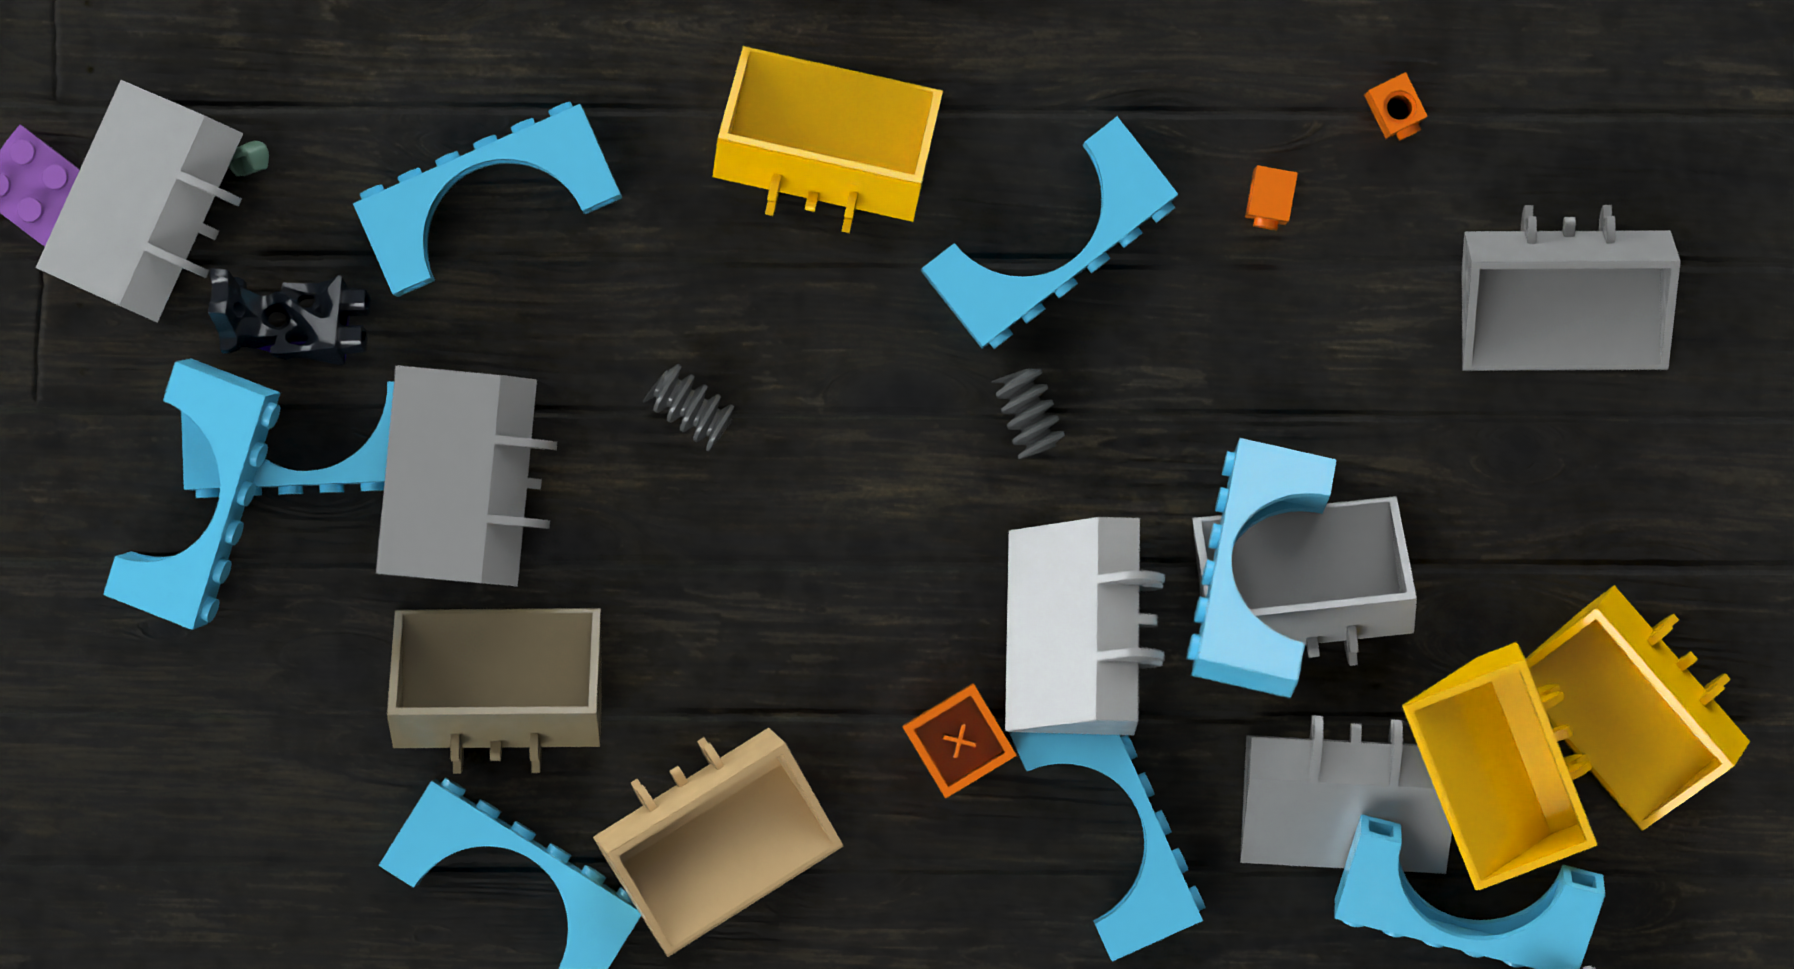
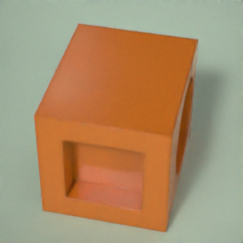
(1401, 89)
(1270, 197)

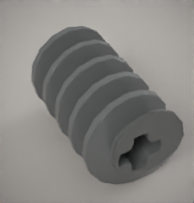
(691, 406)
(1029, 412)

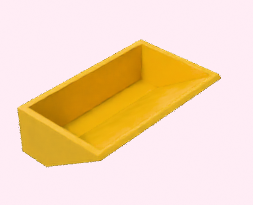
(826, 135)
(1636, 708)
(1501, 767)

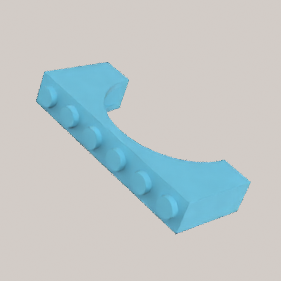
(1130, 195)
(401, 215)
(236, 423)
(363, 467)
(1232, 640)
(450, 823)
(1159, 897)
(1542, 936)

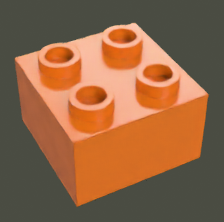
(959, 740)

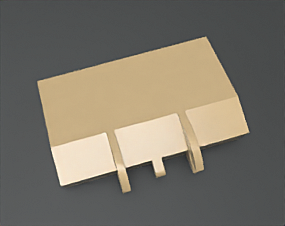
(718, 839)

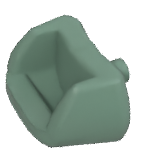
(249, 158)

